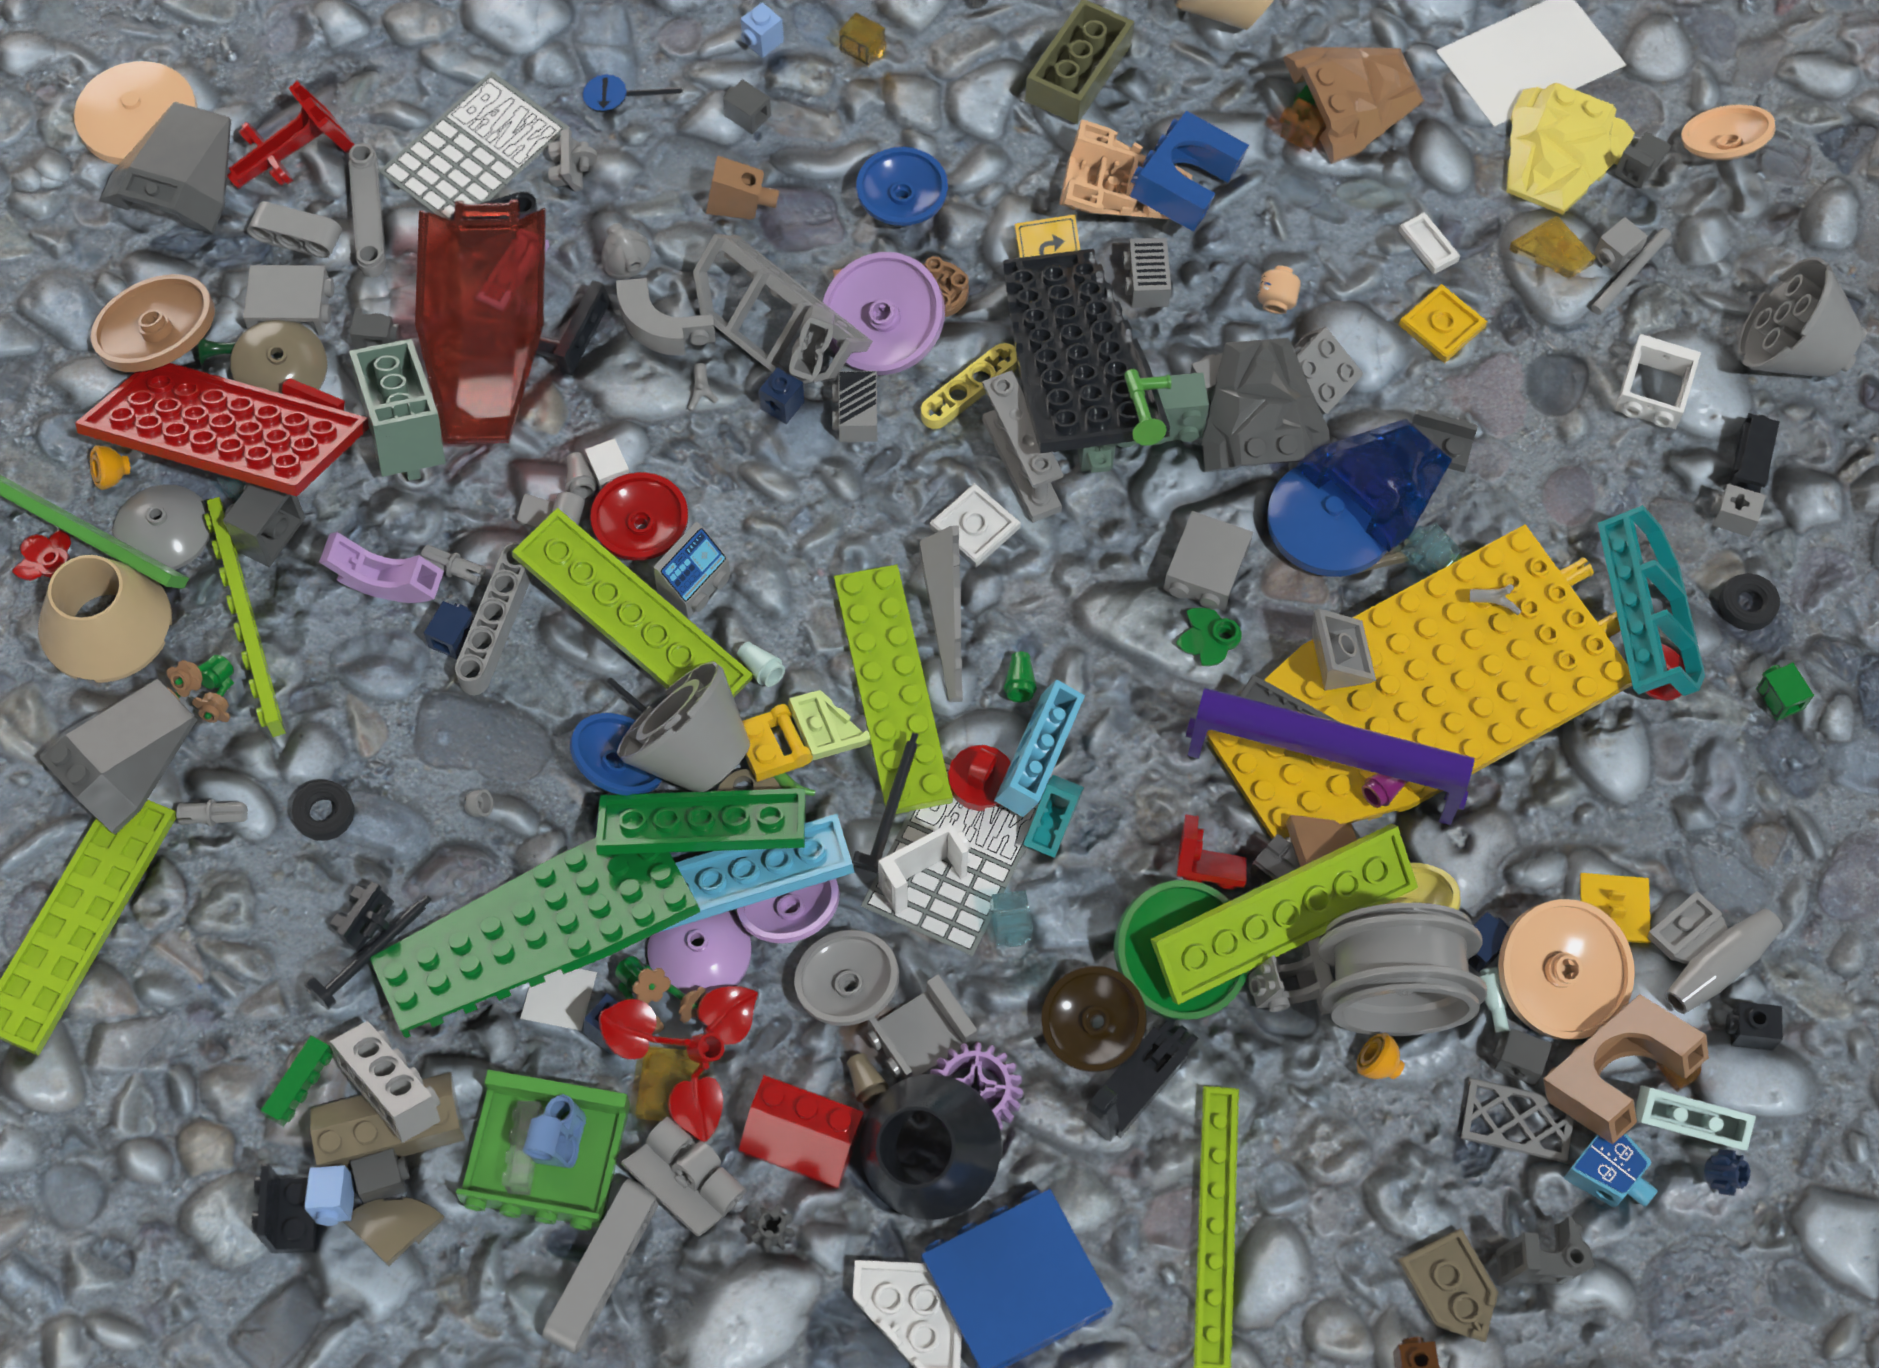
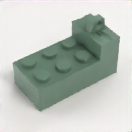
(398, 408)
(1186, 412)

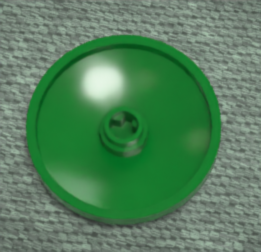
(1151, 915)

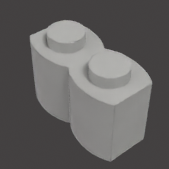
(813, 341)

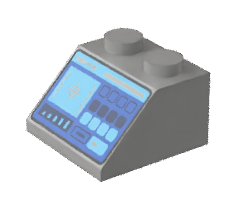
(691, 571)

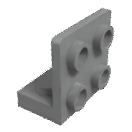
(1326, 367)

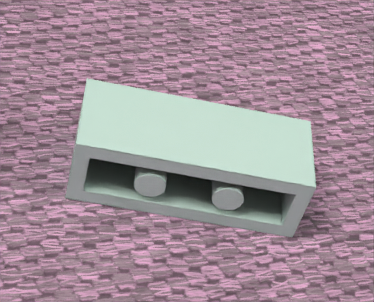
(1694, 1118)

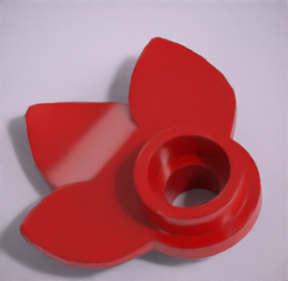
(42, 555)

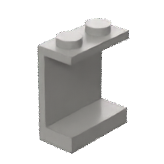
(288, 294)
(1207, 561)
(922, 1031)

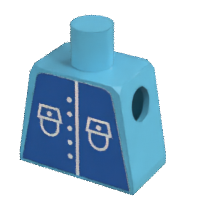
(1613, 1171)

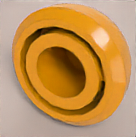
(107, 467)
(1380, 1058)

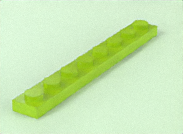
(246, 628)

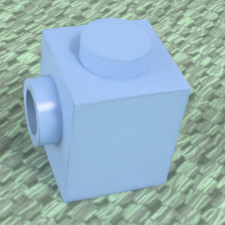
(762, 30)
(330, 1194)

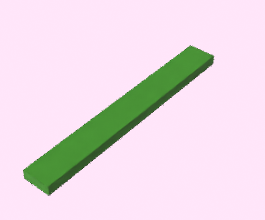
(91, 535)

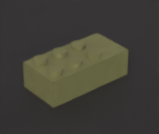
(1079, 61)

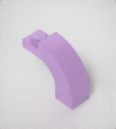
(381, 577)

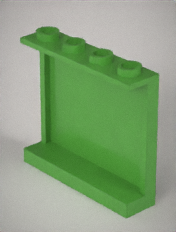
(557, 1192)

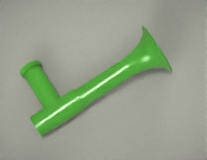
(1148, 430)

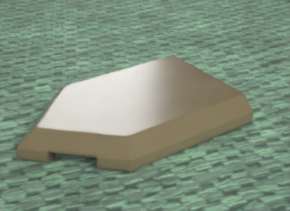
(1453, 1285)

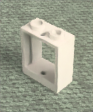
(1678, 361)

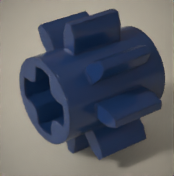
(1727, 1172)

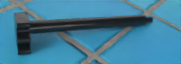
(870, 862)
(325, 994)

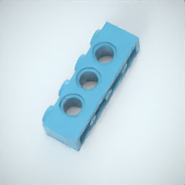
(1039, 748)

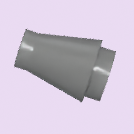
(579, 476)

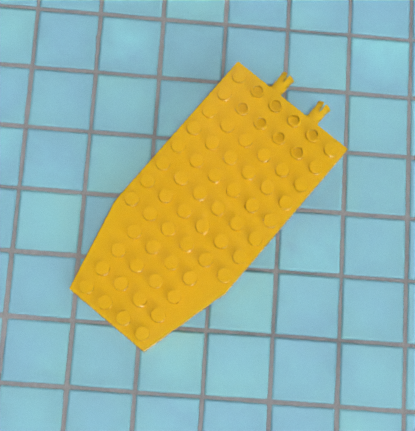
(1444, 678)

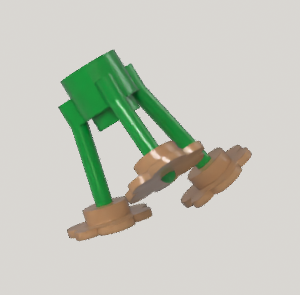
(650, 986)

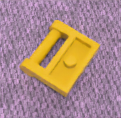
(764, 751)

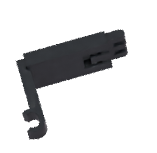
(1137, 1081)

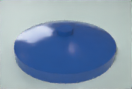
(1320, 527)

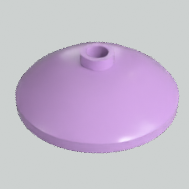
(775, 922)
(714, 964)

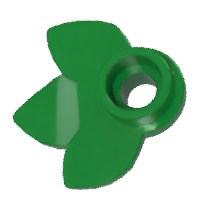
(1205, 637)

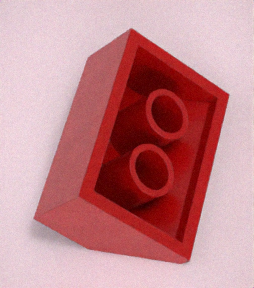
(801, 1131)

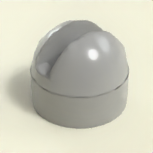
(482, 797)

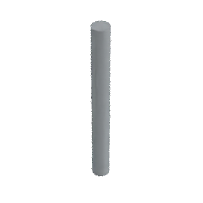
(1631, 271)

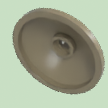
(302, 357)

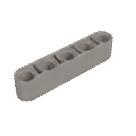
(492, 632)
(601, 1267)

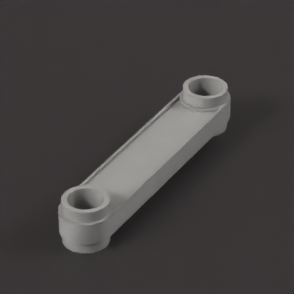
(367, 210)

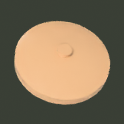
(125, 104)
(1565, 969)

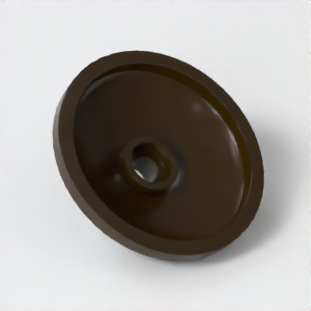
(1075, 1004)

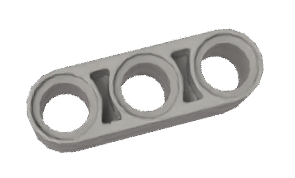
(294, 230)

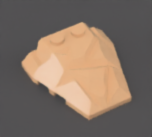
(1101, 174)

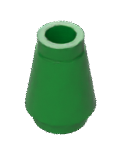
(1020, 678)

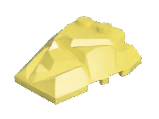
(1562, 145)

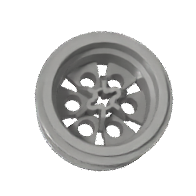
(1402, 969)

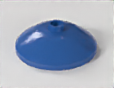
(904, 174)
(595, 755)

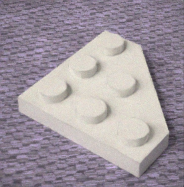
(908, 1312)

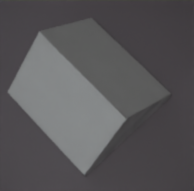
(1341, 650)

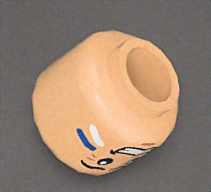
(1279, 290)

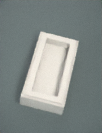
(1429, 243)

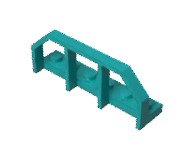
(1635, 607)

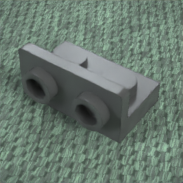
(1449, 434)

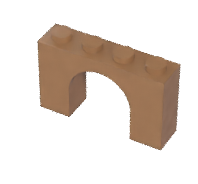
(1636, 1030)

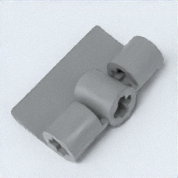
(685, 1176)

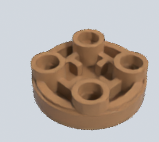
(952, 283)

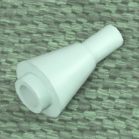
(1495, 999)

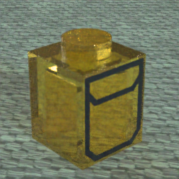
(862, 39)

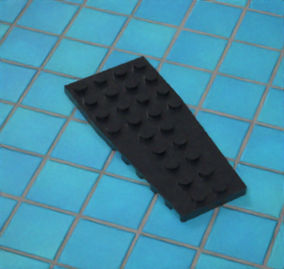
(1074, 352)

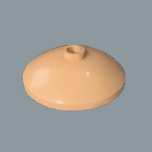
(1728, 132)

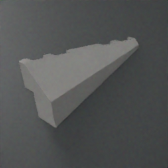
(941, 576)

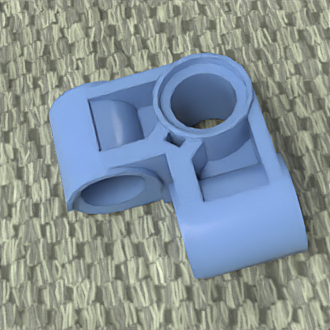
(556, 1140)

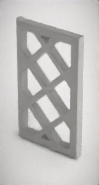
(1497, 1139)

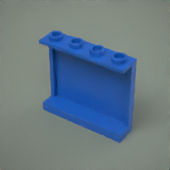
(1017, 1281)

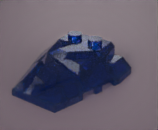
(1386, 473)

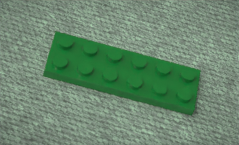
(701, 821)

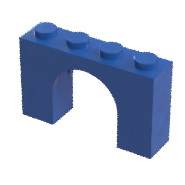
(1190, 142)

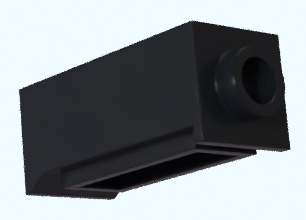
(1754, 452)

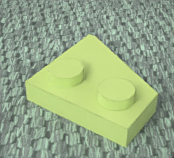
(824, 726)

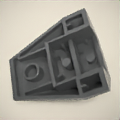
(121, 753)

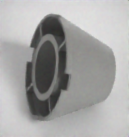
(691, 734)

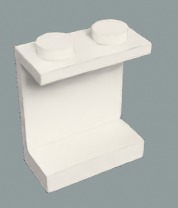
(917, 856)

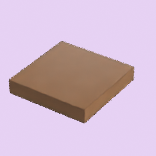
(1317, 837)

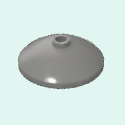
(174, 537)
(843, 962)

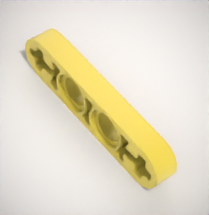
(966, 382)

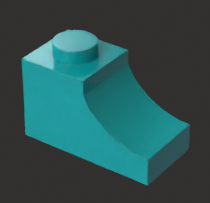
(1053, 815)

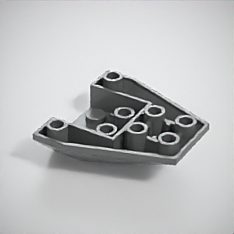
(177, 167)

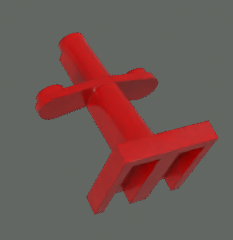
(309, 124)

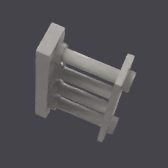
(1018, 448)

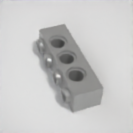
(386, 1080)

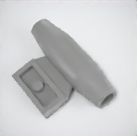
(1714, 954)

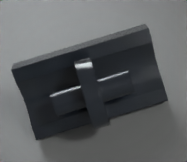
(366, 916)

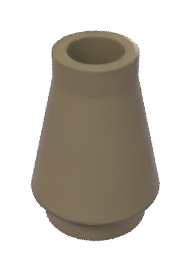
(866, 1080)

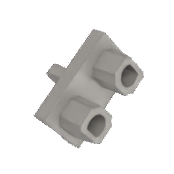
(574, 160)

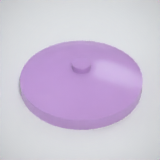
(893, 305)

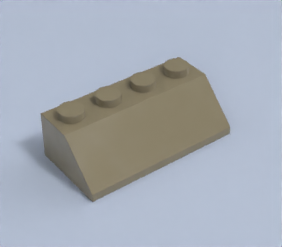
(355, 1130)

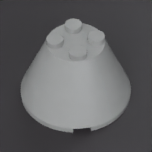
(1802, 324)

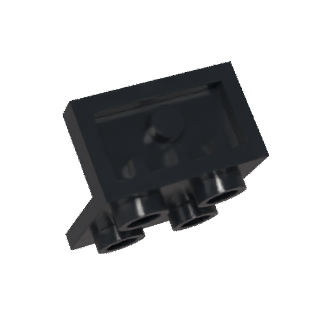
(281, 1216)

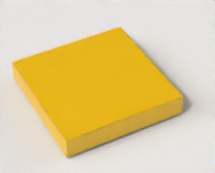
(1443, 323)

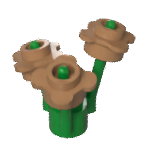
(212, 673)

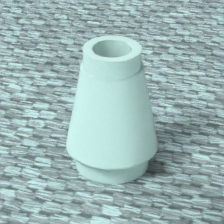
(763, 665)

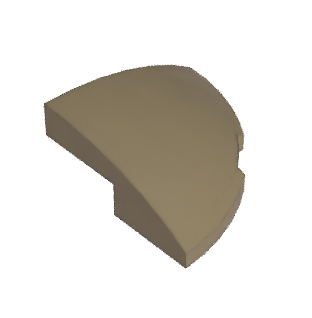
(393, 1225)

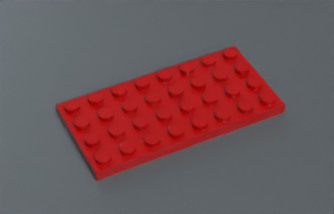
(224, 427)

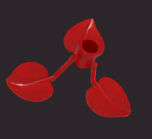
(728, 1018)

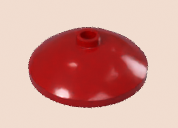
(636, 501)

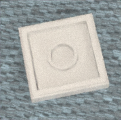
(981, 522)

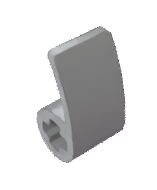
(536, 510)

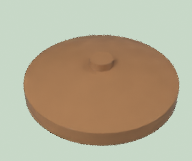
(152, 323)

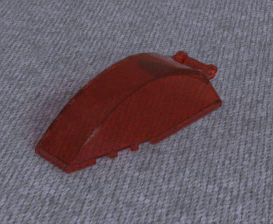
(480, 315)

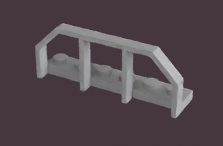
(783, 288)

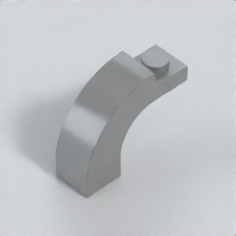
(656, 329)

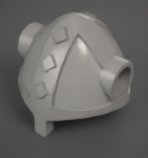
(622, 250)

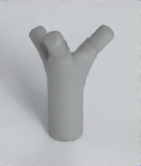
(701, 386)
(1495, 596)

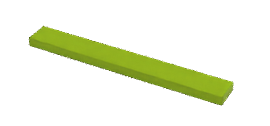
(1216, 1228)

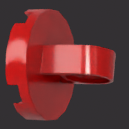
(977, 776)

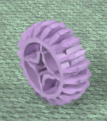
(988, 1089)

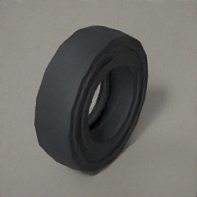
(1754, 584)
(322, 791)

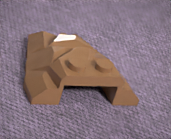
(1356, 93)

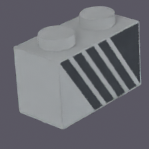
(857, 406)

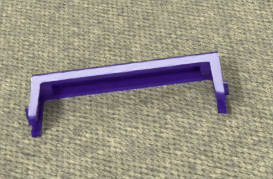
(1334, 743)

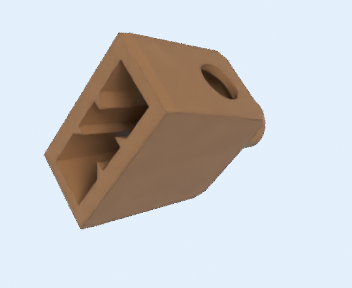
(738, 190)

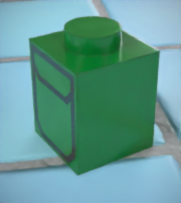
(1784, 691)

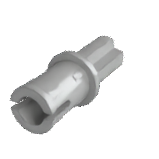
(453, 564)
(211, 812)

